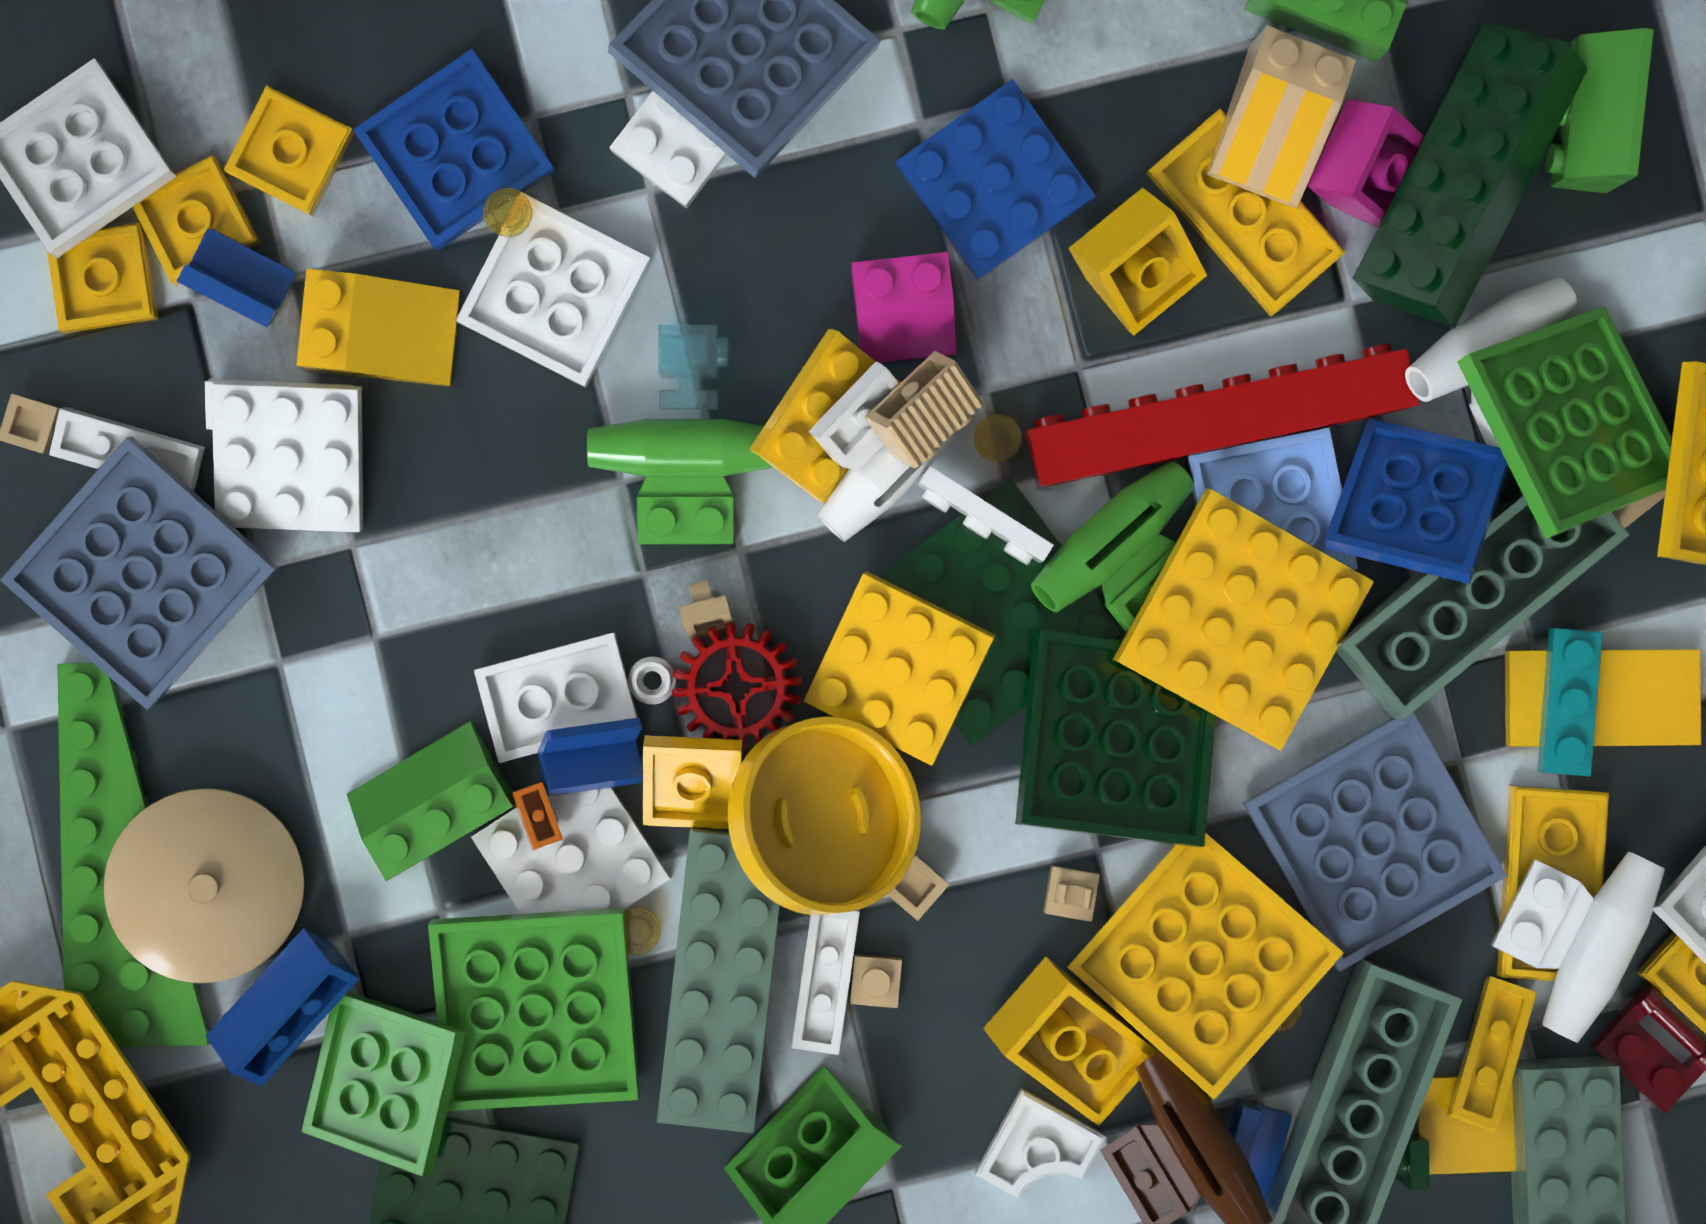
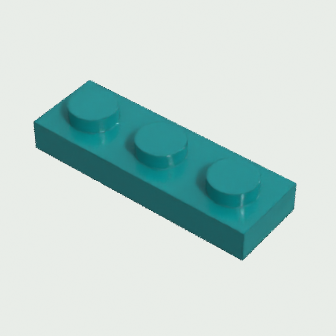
(1569, 702)

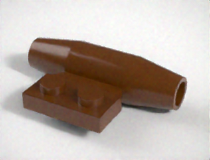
(1183, 1155)

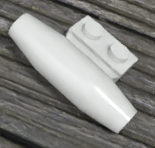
(1510, 317)
(874, 475)
(1585, 937)

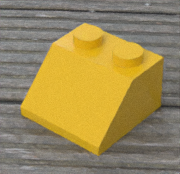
(1138, 260)

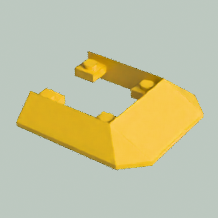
(102, 1107)

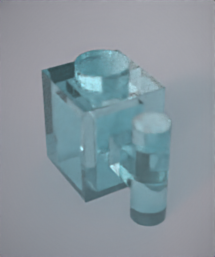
(690, 354)

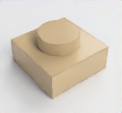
(29, 424)
(918, 888)
(875, 980)

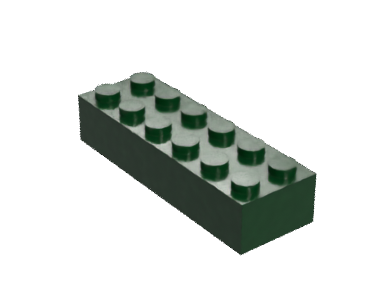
(1470, 173)

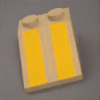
(1280, 115)

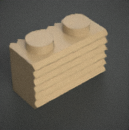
(924, 410)

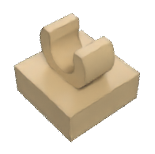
(705, 611)
(1071, 893)

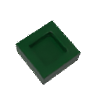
(1415, 1164)

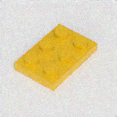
(786, 435)

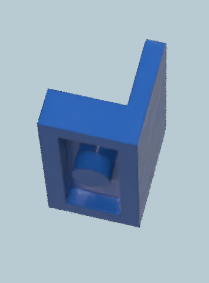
(237, 277)
(590, 757)
(1261, 1136)

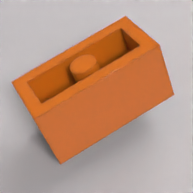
(537, 816)

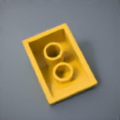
(377, 328)
(1069, 1041)

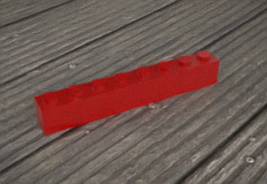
(1219, 418)

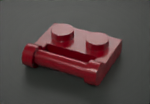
(1643, 1058)

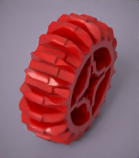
(733, 650)

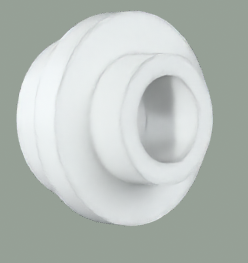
(637, 685)

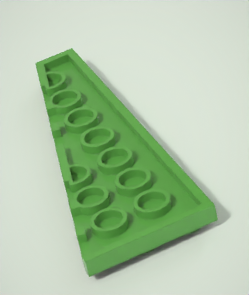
(97, 802)

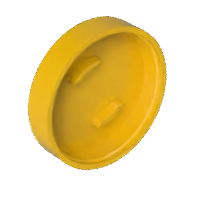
(824, 816)

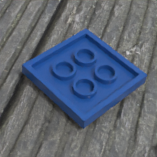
(452, 148)
(995, 180)
(1418, 500)

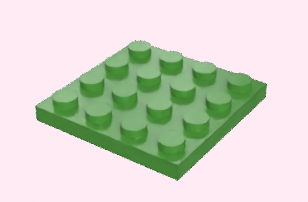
(1572, 420)
(538, 1006)

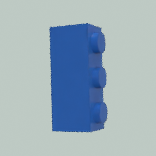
(282, 1007)

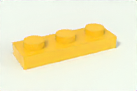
(1491, 1054)

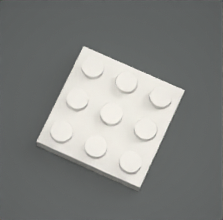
(78, 159)
(555, 292)
(288, 455)
(594, 867)

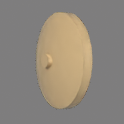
(204, 885)

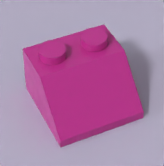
(1365, 160)
(904, 307)

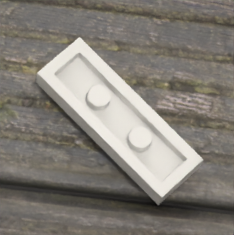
(93, 439)
(983, 517)
(825, 982)

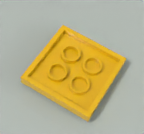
(899, 667)

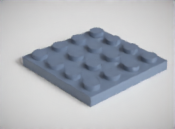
(745, 67)
(139, 573)
(1374, 839)

